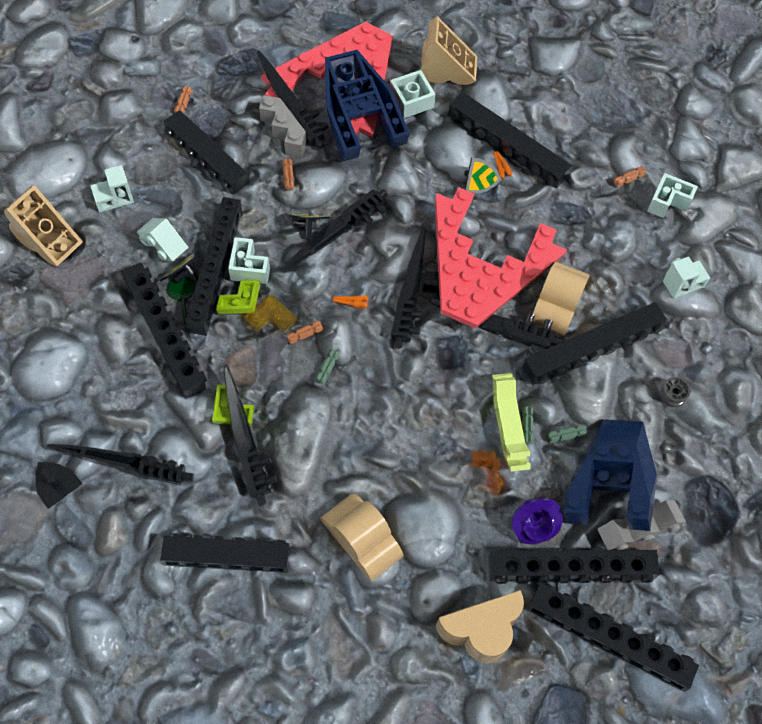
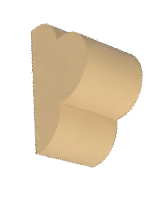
(447, 56)
(41, 227)
(560, 297)
(363, 535)
(483, 627)

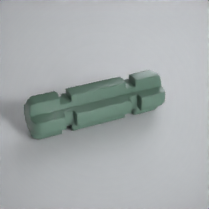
(327, 366)
(527, 424)
(567, 433)

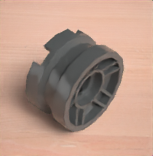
(681, 389)

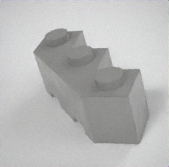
(284, 125)
(665, 518)

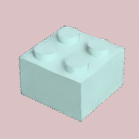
(413, 93)

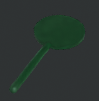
(181, 292)

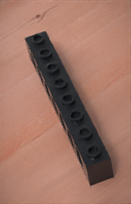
(214, 267)
(189, 384)
(645, 559)
(685, 665)

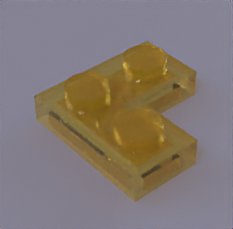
(271, 310)

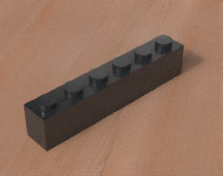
(206, 152)
(225, 553)

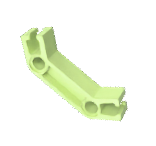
(509, 422)

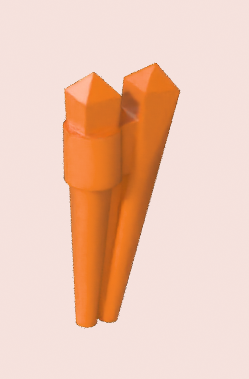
(502, 166)
(355, 301)

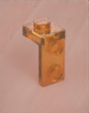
(483, 458)

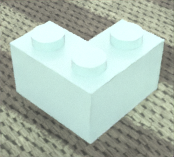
(113, 192)
(671, 192)
(163, 237)
(245, 265)
(685, 277)

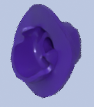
(537, 520)

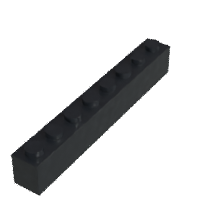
(510, 140)
(594, 343)

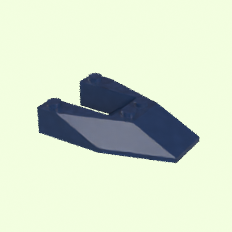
(355, 92)
(615, 461)

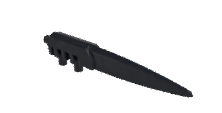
(314, 133)
(358, 211)
(406, 306)
(520, 330)
(246, 447)
(133, 463)

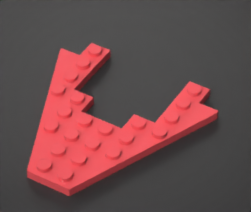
(370, 42)
(472, 287)

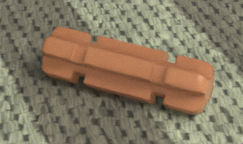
(183, 99)
(288, 174)
(629, 176)
(304, 332)

